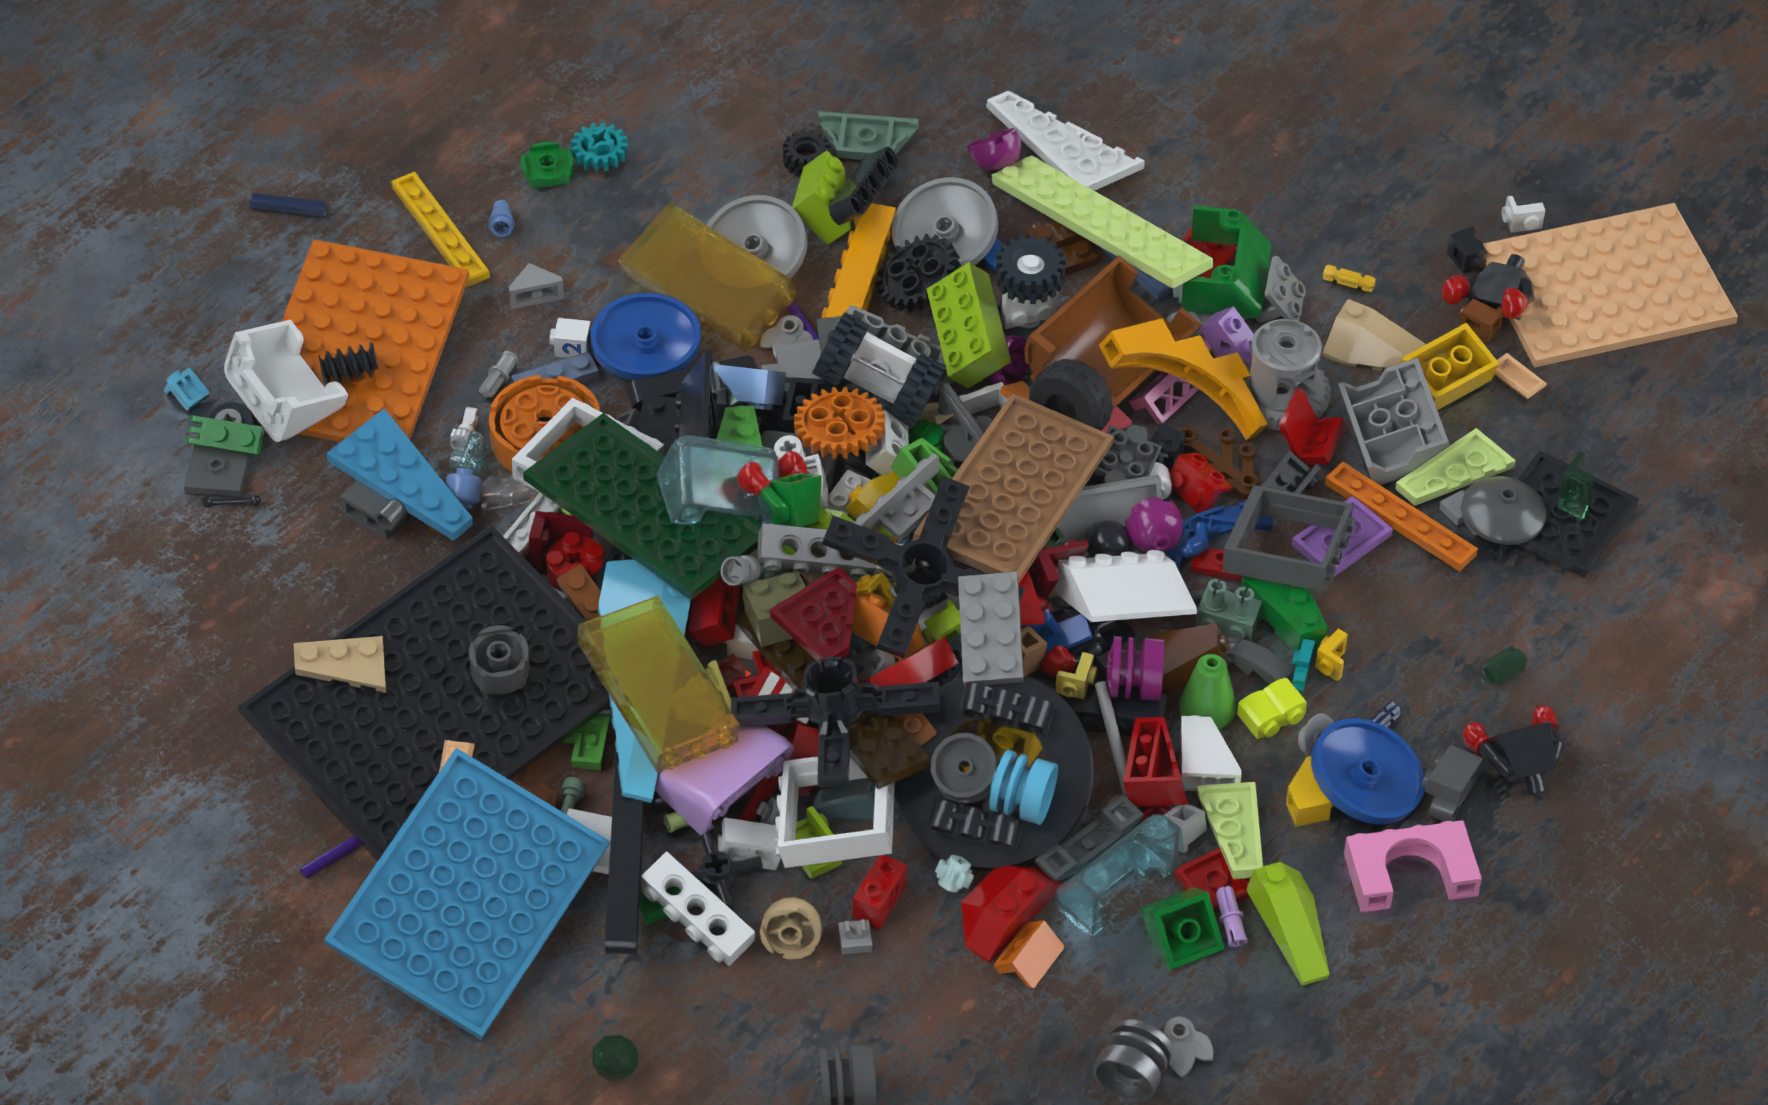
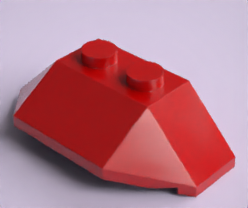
(1002, 905)

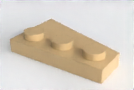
(346, 660)

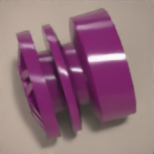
(1136, 668)

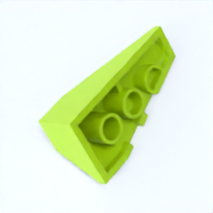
(1291, 918)

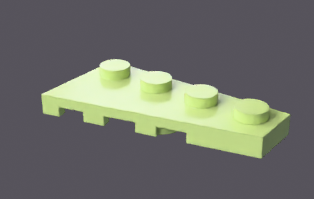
(1454, 468)

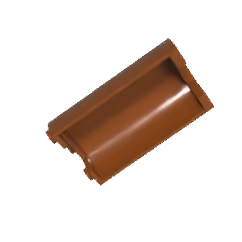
(1087, 320)

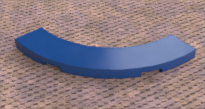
(1218, 522)

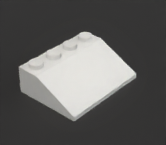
(1124, 586)

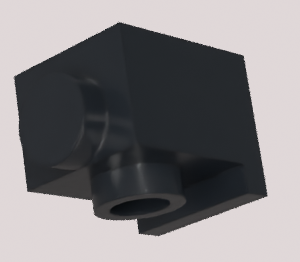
(1466, 250)

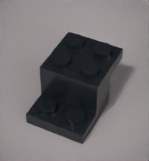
(782, 416)

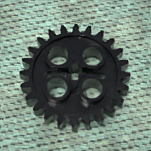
(900, 283)

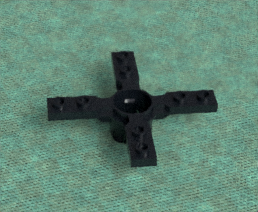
(928, 552)
(833, 713)

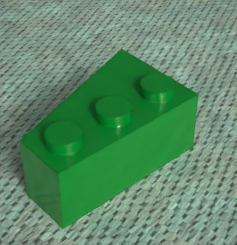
(1288, 611)

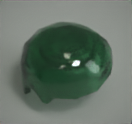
(615, 1058)

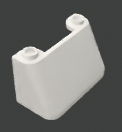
(278, 382)

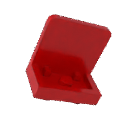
(1310, 437)

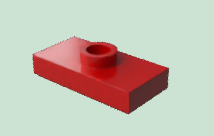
(1211, 564)

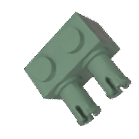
(1233, 612)

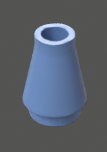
(501, 220)

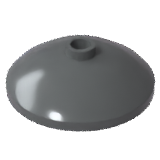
(1503, 510)

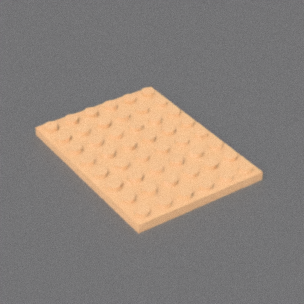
(1613, 285)

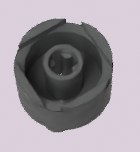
(499, 660)

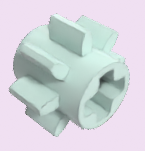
(954, 873)

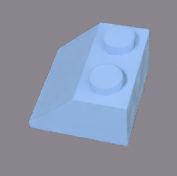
(754, 386)

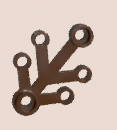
(1240, 481)

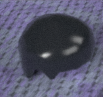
(1108, 538)

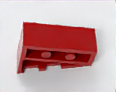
(1151, 766)

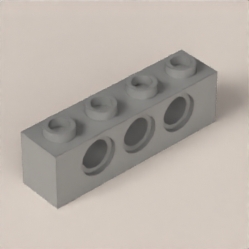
(801, 539)

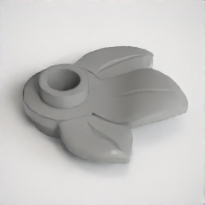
(780, 337)
(1187, 1046)

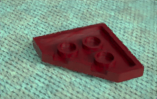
(821, 615)

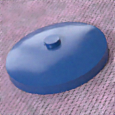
(645, 336)
(1367, 771)

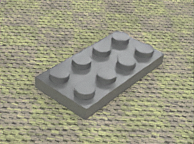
(990, 629)

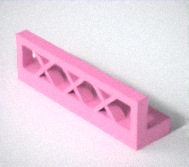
(1155, 390)

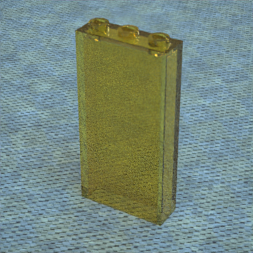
(710, 275)
(658, 684)

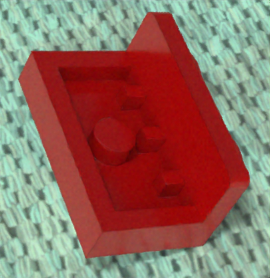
(1197, 481)

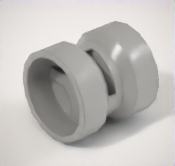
(740, 570)

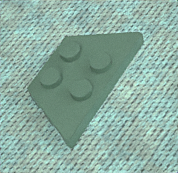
(861, 135)

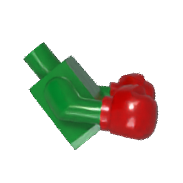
(792, 497)

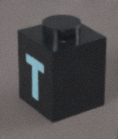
(1171, 442)

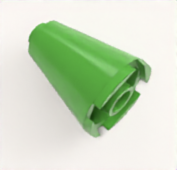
(1209, 692)

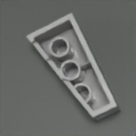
(897, 337)

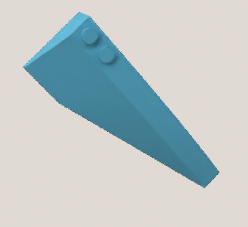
(624, 585)

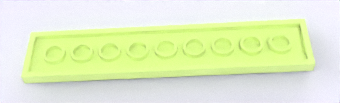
(1102, 221)

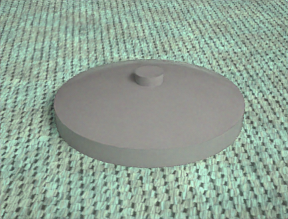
(951, 210)
(765, 229)

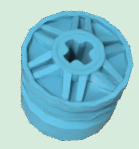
(1019, 786)

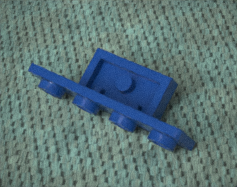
(1066, 633)

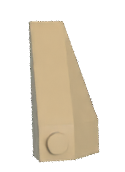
(1367, 338)

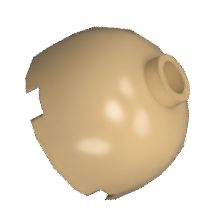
(791, 928)

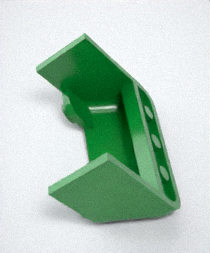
(1229, 285)

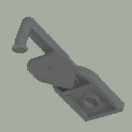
(964, 437)

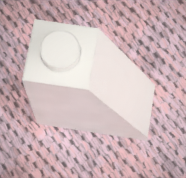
(1205, 754)

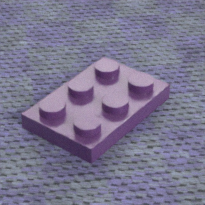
(1368, 534)

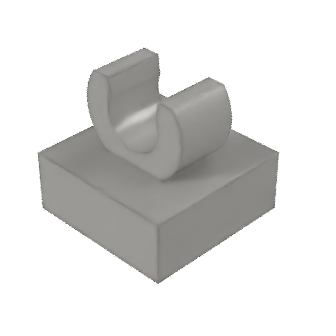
(855, 937)

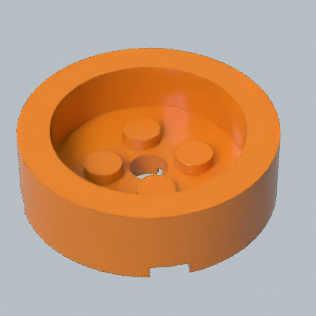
(521, 405)

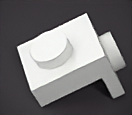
(1523, 217)

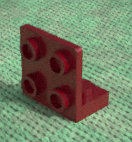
(548, 529)
(1044, 569)

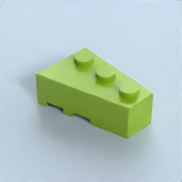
(816, 190)

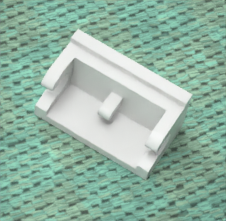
(748, 840)

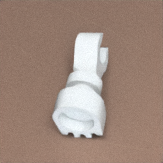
(459, 436)

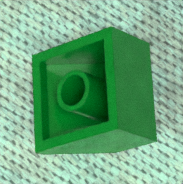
(1183, 927)

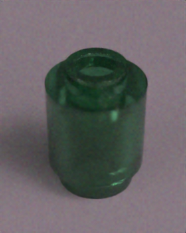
(1504, 666)

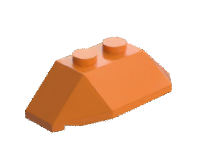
(870, 619)

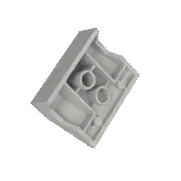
(1395, 421)

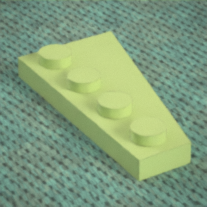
(1235, 824)

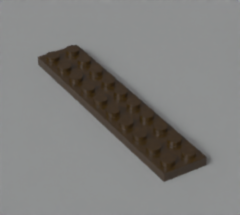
(876, 742)

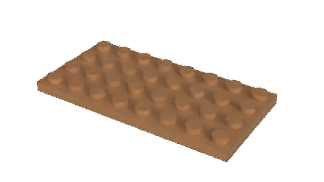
(1021, 485)

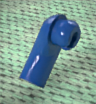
(1197, 543)

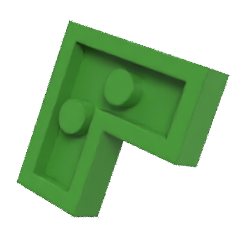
(590, 743)

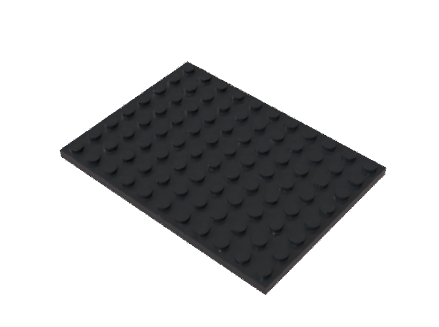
(380, 751)

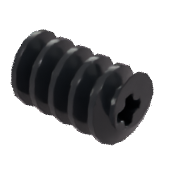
(348, 364)

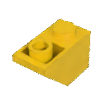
(1305, 799)

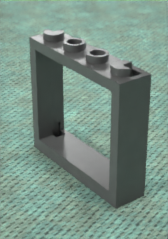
(1294, 508)

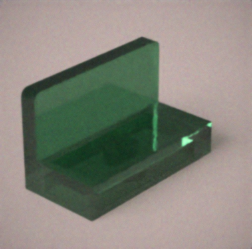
(1576, 488)

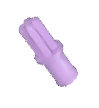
(1231, 916)

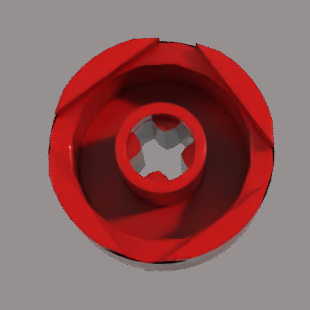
(570, 553)

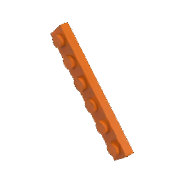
(1402, 516)

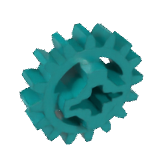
(599, 147)

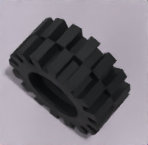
(801, 143)

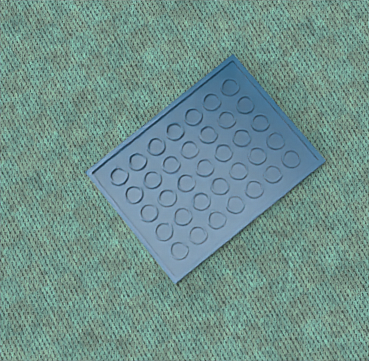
(467, 893)

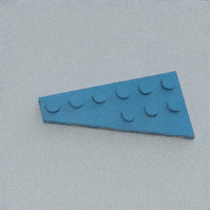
(394, 468)

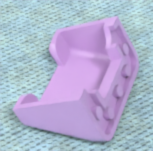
(709, 785)

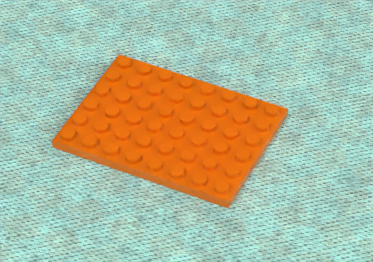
(379, 298)

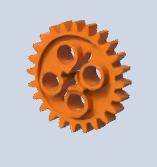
(839, 422)

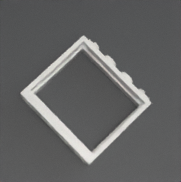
(571, 413)
(834, 847)

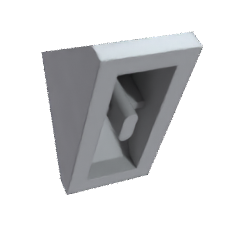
(535, 287)

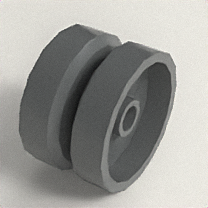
(949, 768)

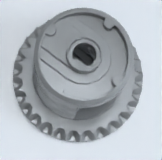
(1286, 366)

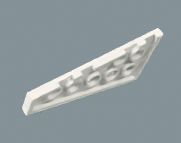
(1064, 145)

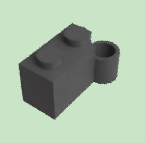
(373, 510)
(1451, 781)

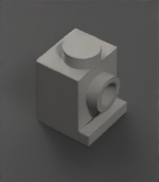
(1191, 824)

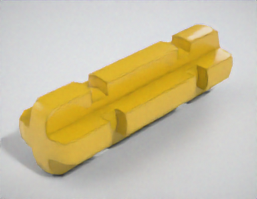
(1349, 278)

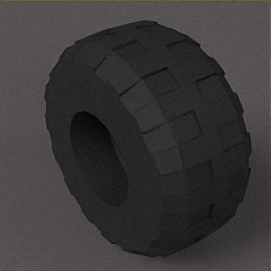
(1073, 391)

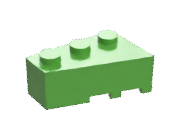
(740, 426)
(913, 453)

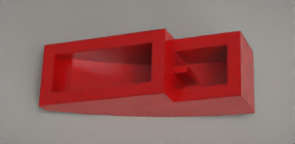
(918, 666)

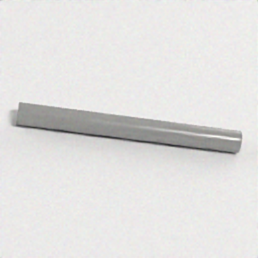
(1112, 730)

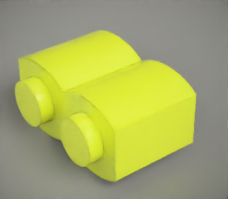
(1272, 708)

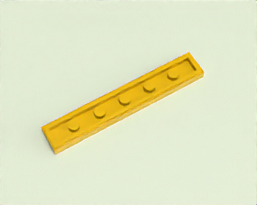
(439, 227)

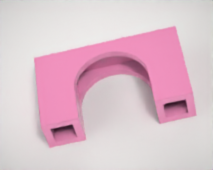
(1442, 844)

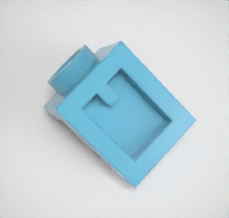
(186, 388)

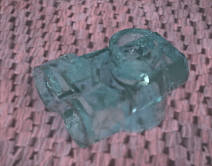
(471, 456)

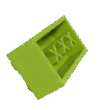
(968, 325)

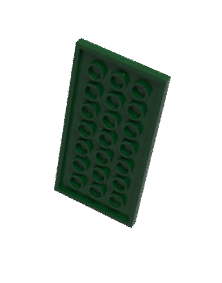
(613, 488)

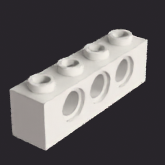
(668, 873)

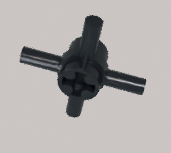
(718, 870)

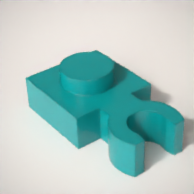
(1302, 661)

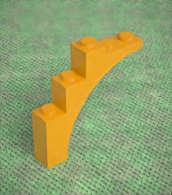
(1188, 359)

